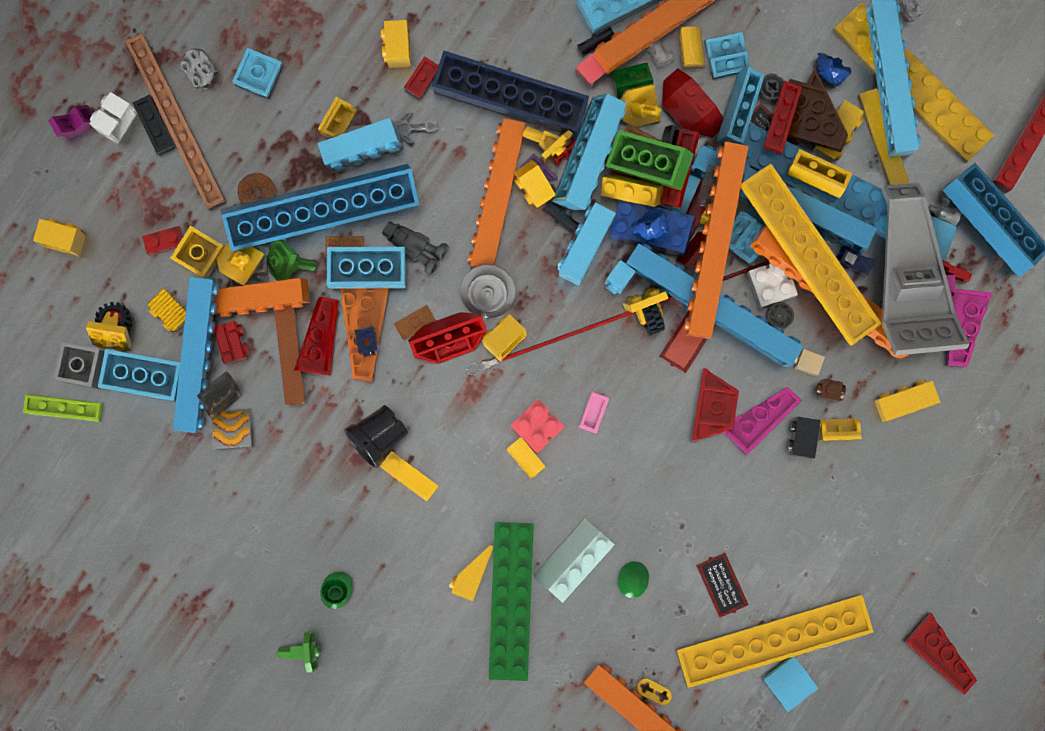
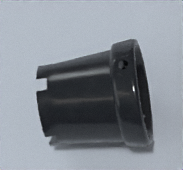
(376, 435)

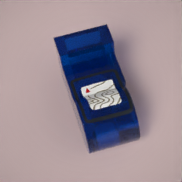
(854, 261)

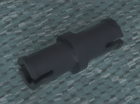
(595, 40)
(560, 216)

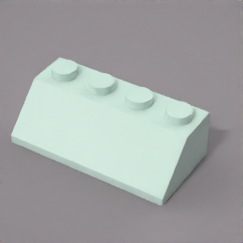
(573, 560)

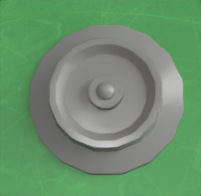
(488, 290)

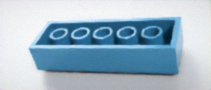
(996, 219)

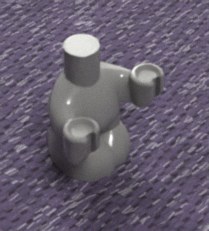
(945, 212)

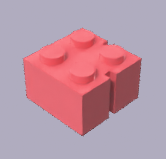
(537, 426)

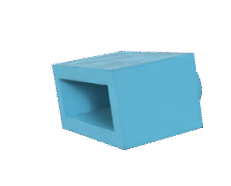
(619, 277)

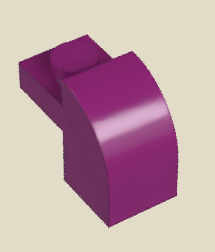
(72, 123)

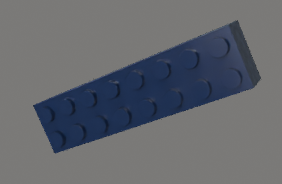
(510, 93)

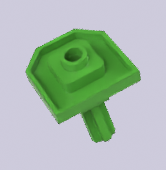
(284, 261)
(307, 651)

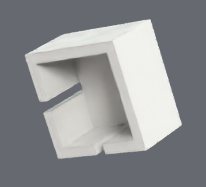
(113, 117)
(770, 286)

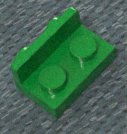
(631, 77)

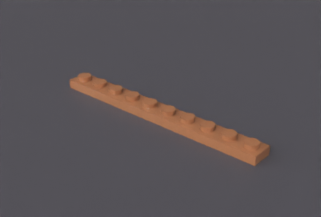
(175, 121)

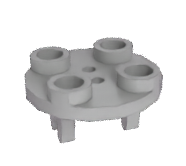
(198, 67)

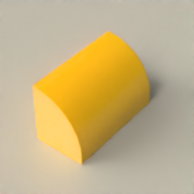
(692, 47)
(525, 458)

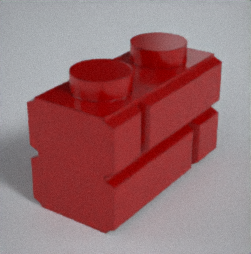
(231, 342)

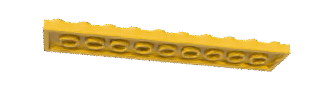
(932, 98)
(810, 254)
(774, 641)

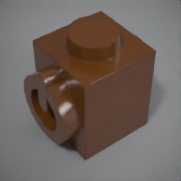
(830, 390)

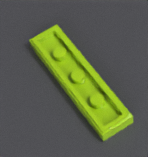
(62, 407)

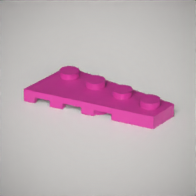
(970, 310)
(762, 419)

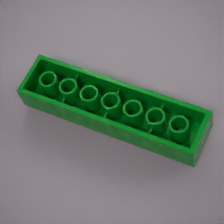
(511, 601)

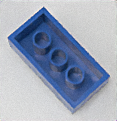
(674, 242)

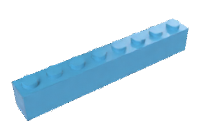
(195, 353)

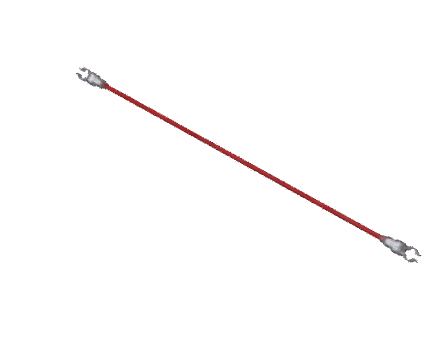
(488, 364)

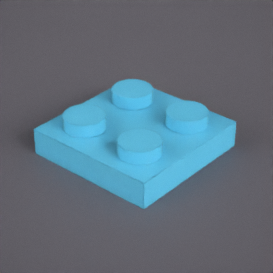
(257, 72)

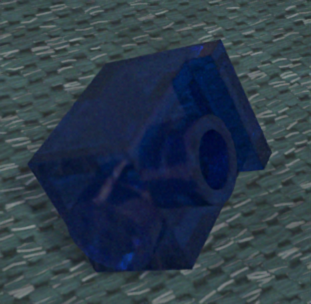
(367, 333)

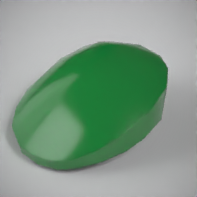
(633, 579)
(336, 590)

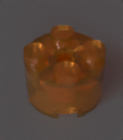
(253, 183)

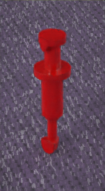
(557, 159)

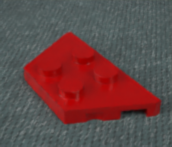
(715, 407)

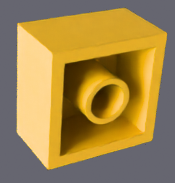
(397, 44)
(59, 237)
(197, 252)

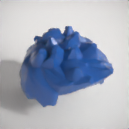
(832, 69)
(651, 225)

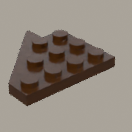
(816, 117)

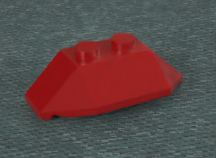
(690, 104)
(448, 337)

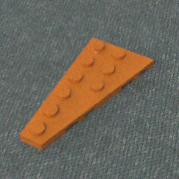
(363, 310)

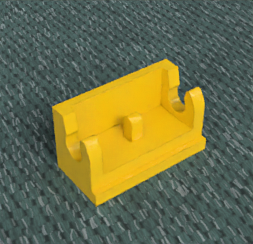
(337, 118)
(840, 429)

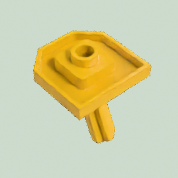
(641, 105)
(548, 142)
(239, 264)

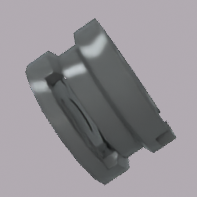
(771, 87)
(780, 314)

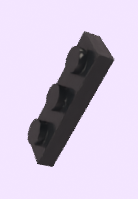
(153, 124)

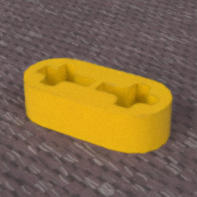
(656, 687)

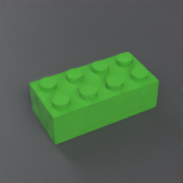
(649, 160)

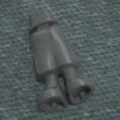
(414, 244)

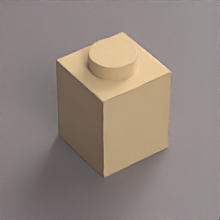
(809, 362)

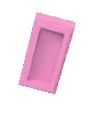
(594, 412)

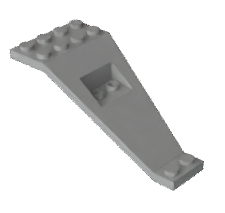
(916, 293)

